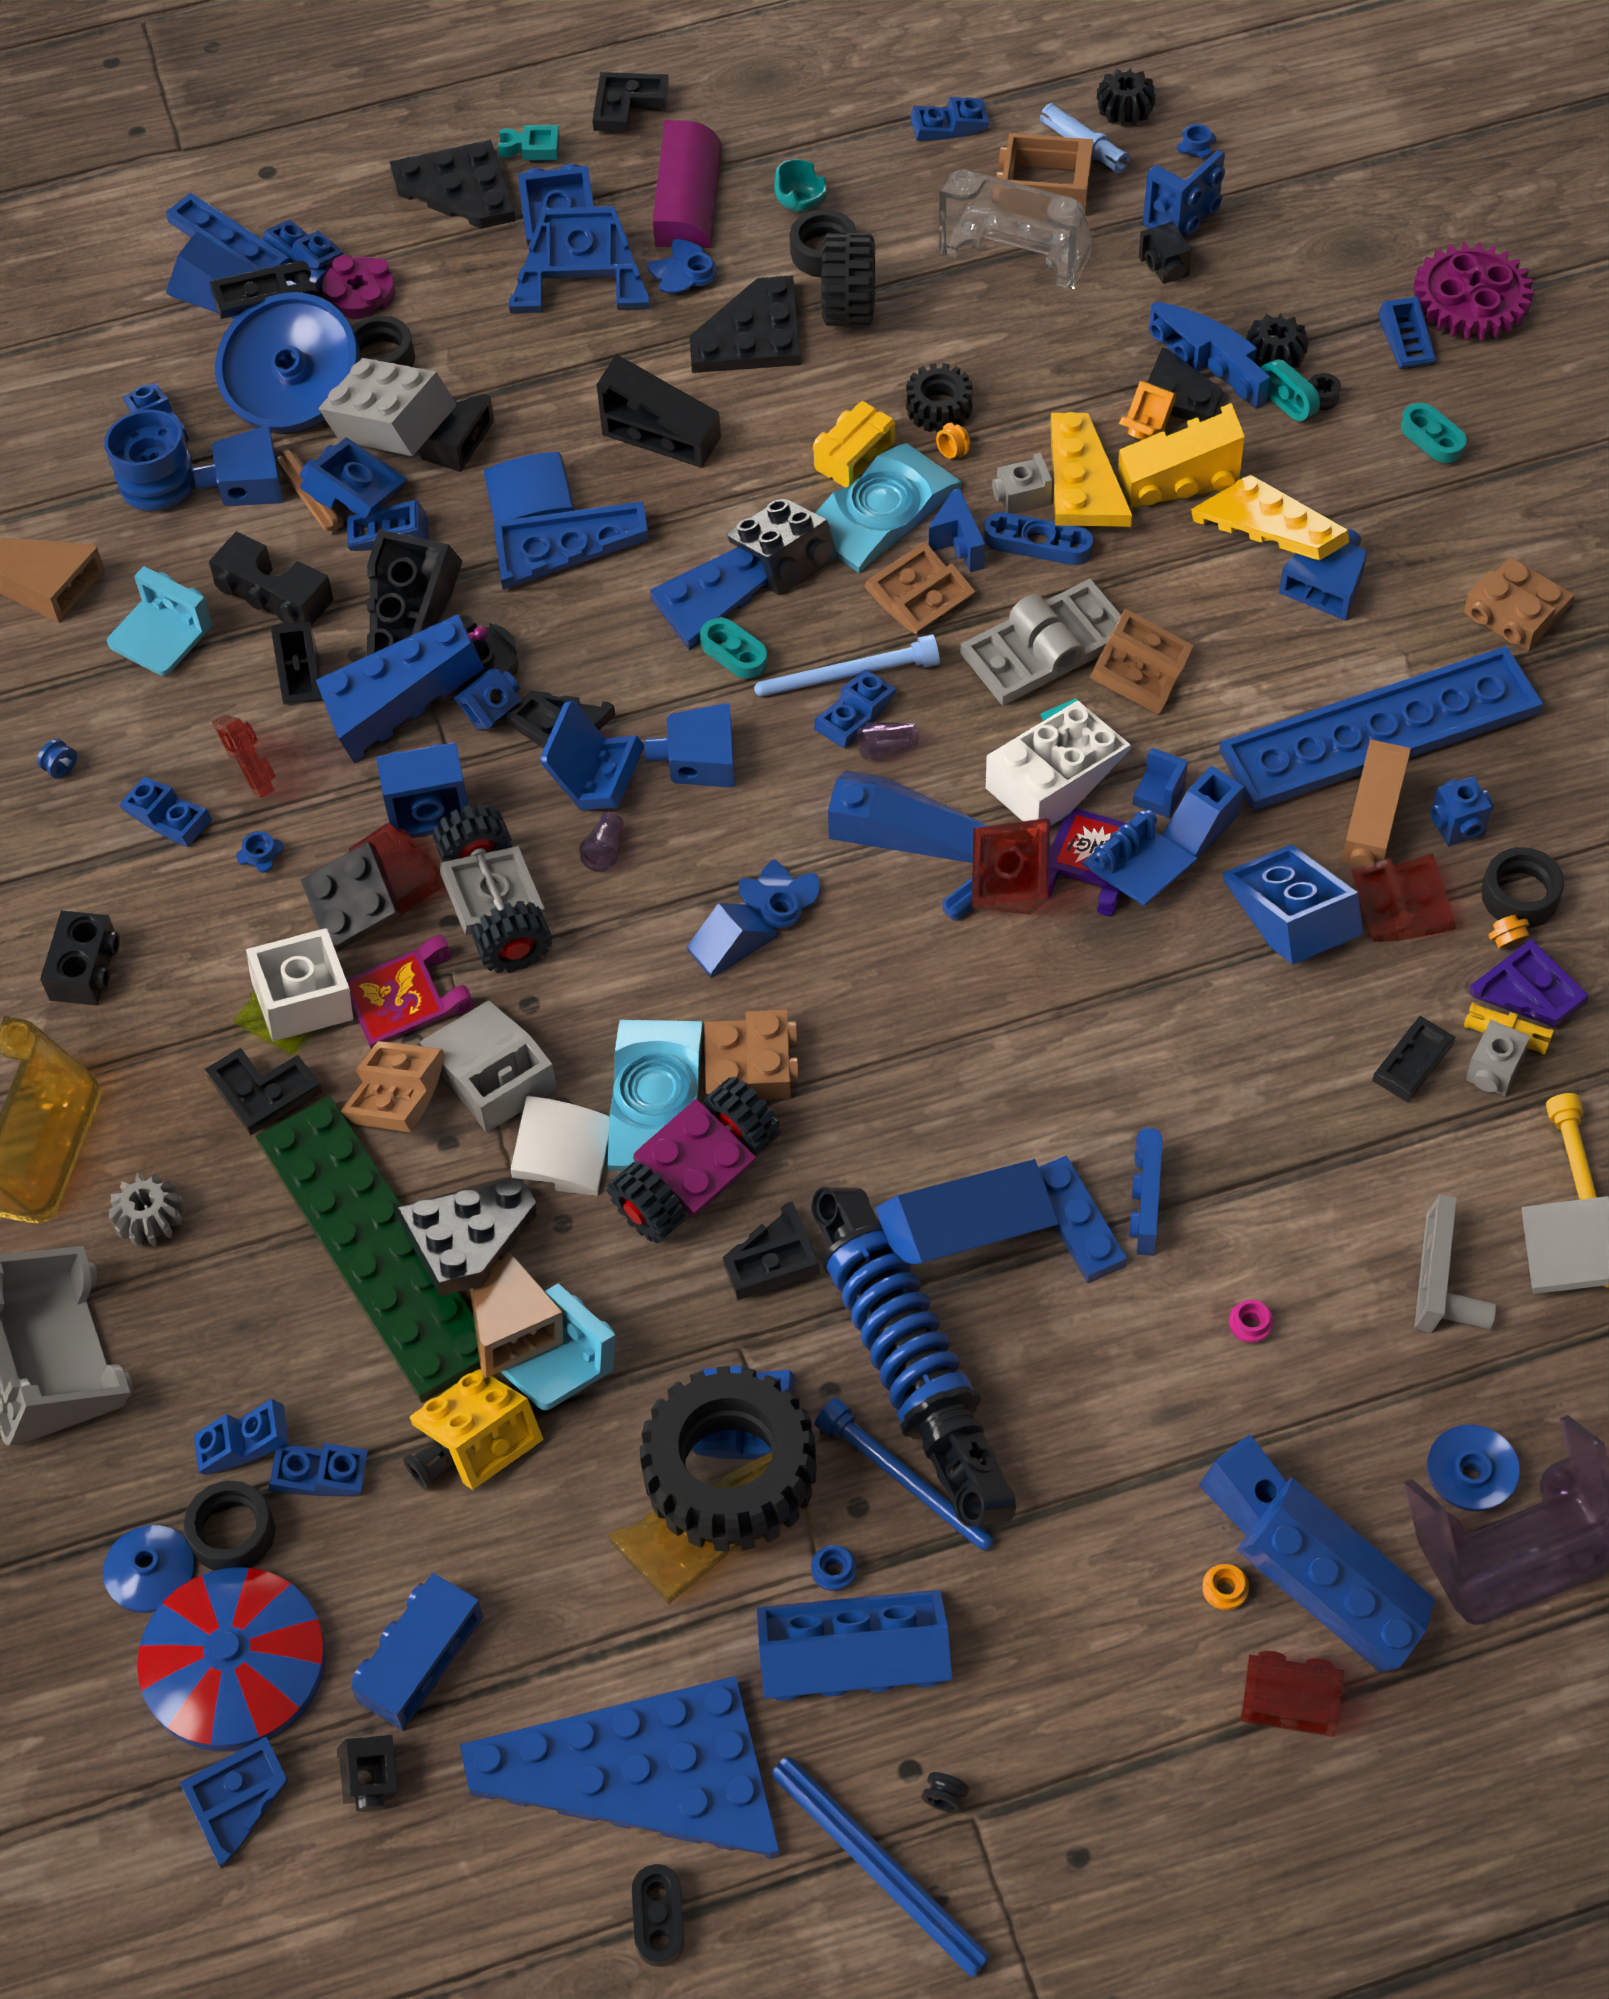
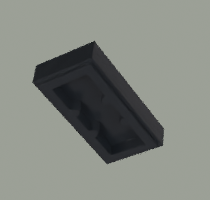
(1413, 1059)

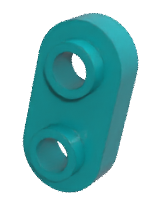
(1291, 391)
(1438, 435)
(736, 650)

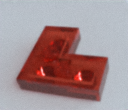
(238, 742)

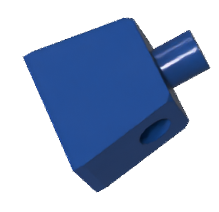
(243, 469)
(1326, 583)
(697, 747)
(1243, 1483)

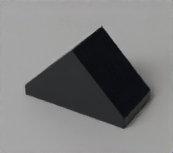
(296, 661)

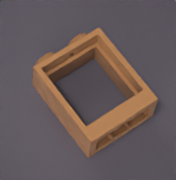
(1051, 153)

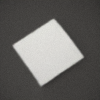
(561, 1145)

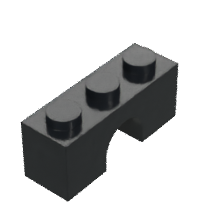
(244, 569)

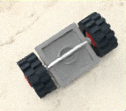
(491, 889)

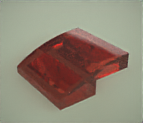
(1403, 899)

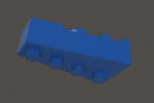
(397, 683)

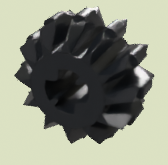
(1126, 96)
(1278, 340)

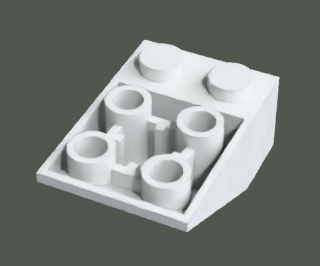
(1054, 764)

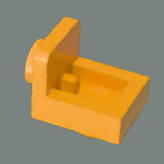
(1149, 411)

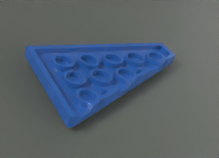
(650, 1764)

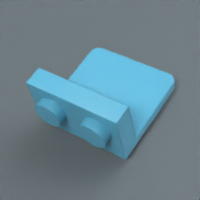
(162, 624)
(575, 1364)

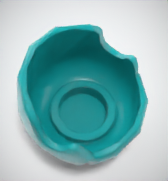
(799, 186)

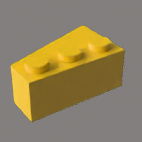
(1185, 463)

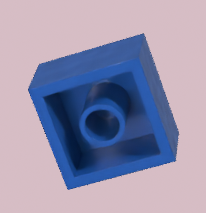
(422, 787)

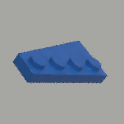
(709, 592)

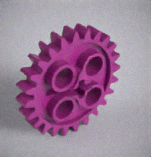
(1473, 291)

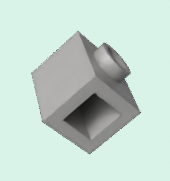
(1497, 1058)

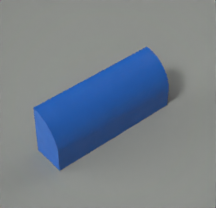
(967, 1213)

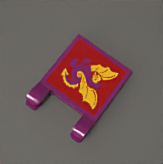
(402, 995)

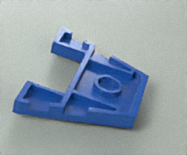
(578, 245)

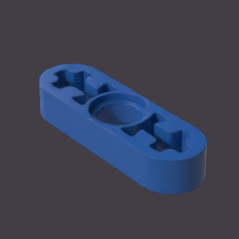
(1048, 550)

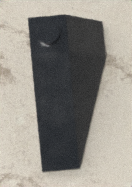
(407, 586)

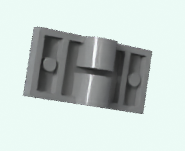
(1042, 641)

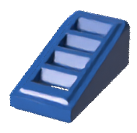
(1412, 310)
(408, 516)

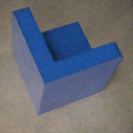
(1161, 783)

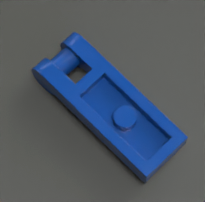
(1146, 1189)

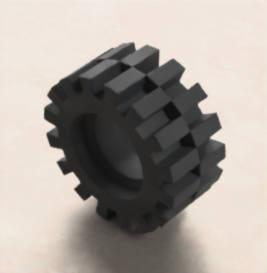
(939, 382)

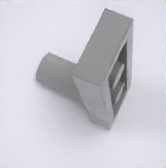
(1433, 1299)

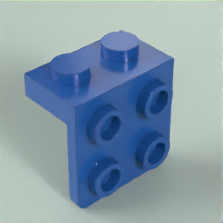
(587, 764)

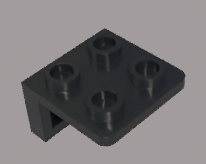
(787, 541)

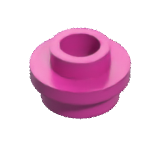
(1252, 1310)

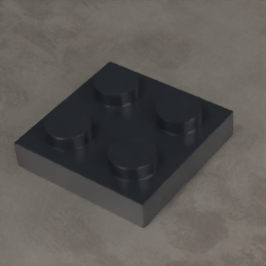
(352, 896)

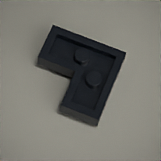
(624, 91)
(260, 1098)

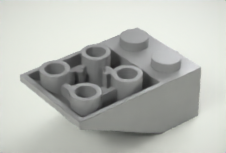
(492, 1064)

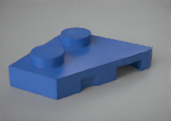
(234, 1796)

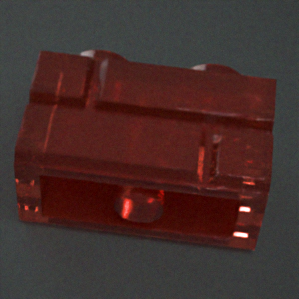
(1292, 1693)

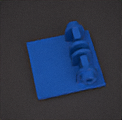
(1139, 859)

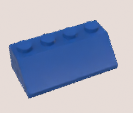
(1339, 1577)
(853, 1645)

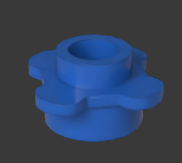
(1196, 141)
(258, 842)

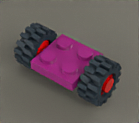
(693, 1159)

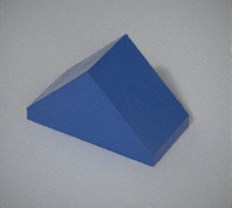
(729, 936)

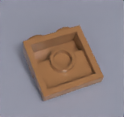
(1517, 603)
(753, 1052)

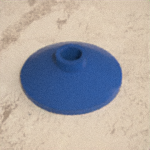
(1478, 1450)
(146, 1588)

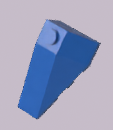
(894, 817)

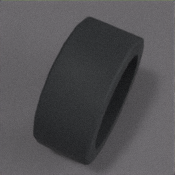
(812, 225)
(388, 329)
(1532, 863)
(219, 1496)

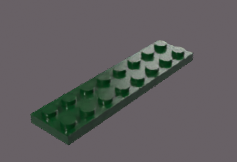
(362, 1234)

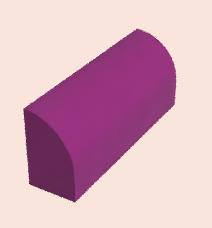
(686, 184)

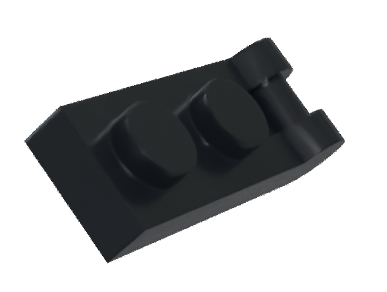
(245, 290)

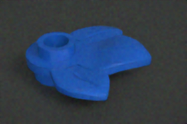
(685, 269)
(779, 891)

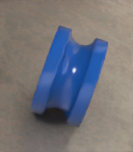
(57, 758)

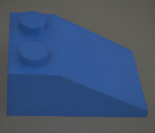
(1296, 903)

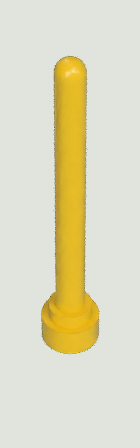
(1566, 1114)

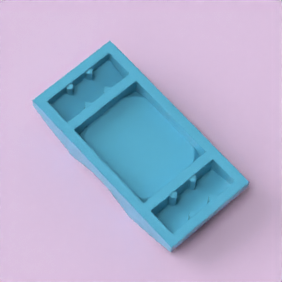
(885, 504)
(653, 1081)

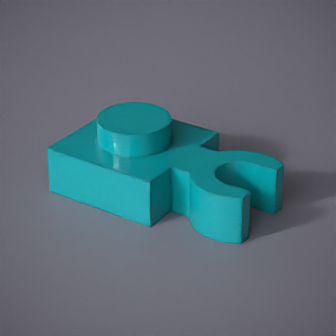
(534, 143)

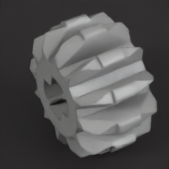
(146, 1209)

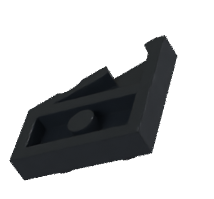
(1195, 392)
(539, 711)
(772, 1256)

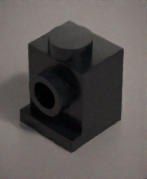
(1165, 252)
(371, 1755)

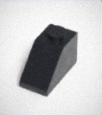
(459, 433)

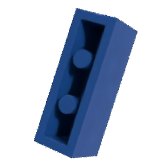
(416, 1650)

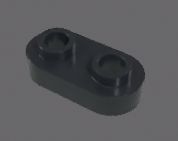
(657, 1917)

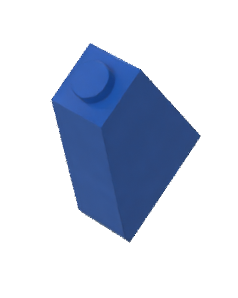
(197, 266)

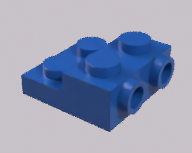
(552, 189)
(351, 476)

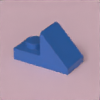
(957, 528)

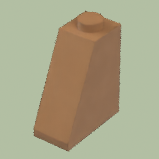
(48, 573)
(1375, 804)
(513, 1318)

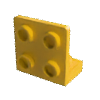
(481, 1426)

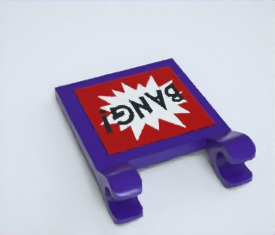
(1074, 843)

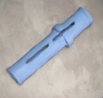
(1070, 127)

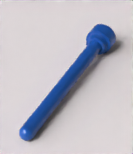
(837, 1421)

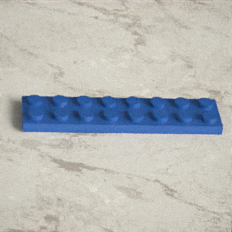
(1411, 713)

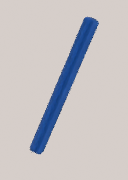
(881, 1866)

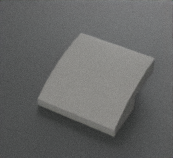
(1567, 1244)

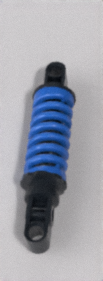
(911, 1356)

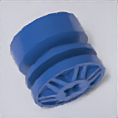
(150, 460)

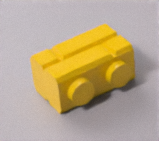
(853, 443)

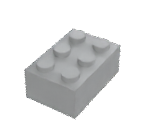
(387, 406)

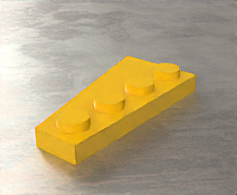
(1082, 476)
(1272, 516)

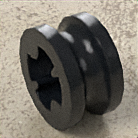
(1329, 383)
(945, 1792)

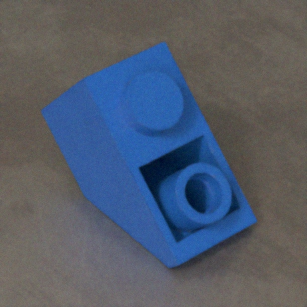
(1205, 811)

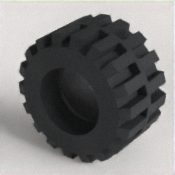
(848, 279)

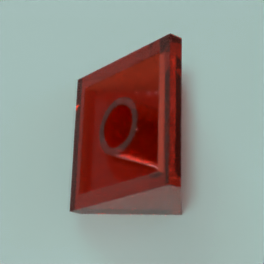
(1011, 866)

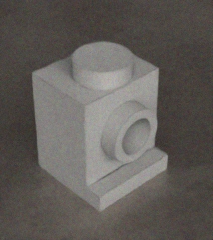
(1023, 485)

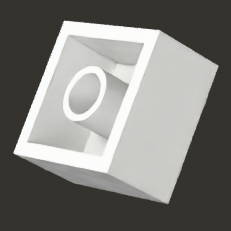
(299, 984)

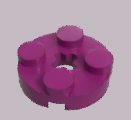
(354, 271)

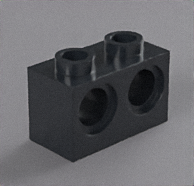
(73, 956)

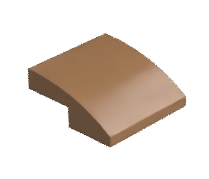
(919, 588)
(1141, 661)
(394, 1086)

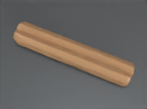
(291, 467)

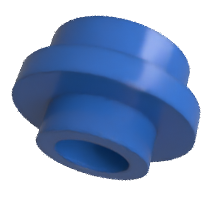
(833, 1555)

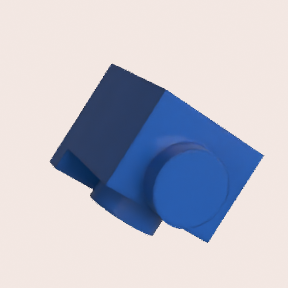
(476, 698)

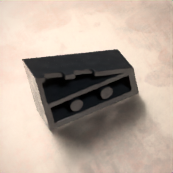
(655, 414)

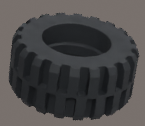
(717, 1405)

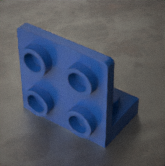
(1183, 201)

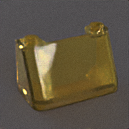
(41, 1122)

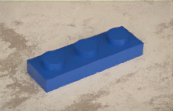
(1081, 1222)

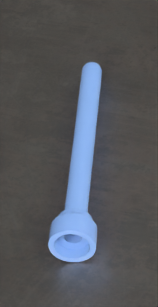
(921, 652)

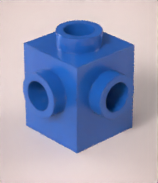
(1461, 810)

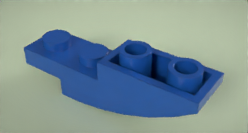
(1211, 344)

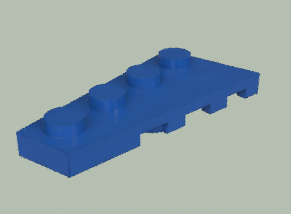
(560, 540)

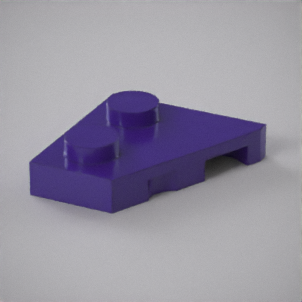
(1531, 986)

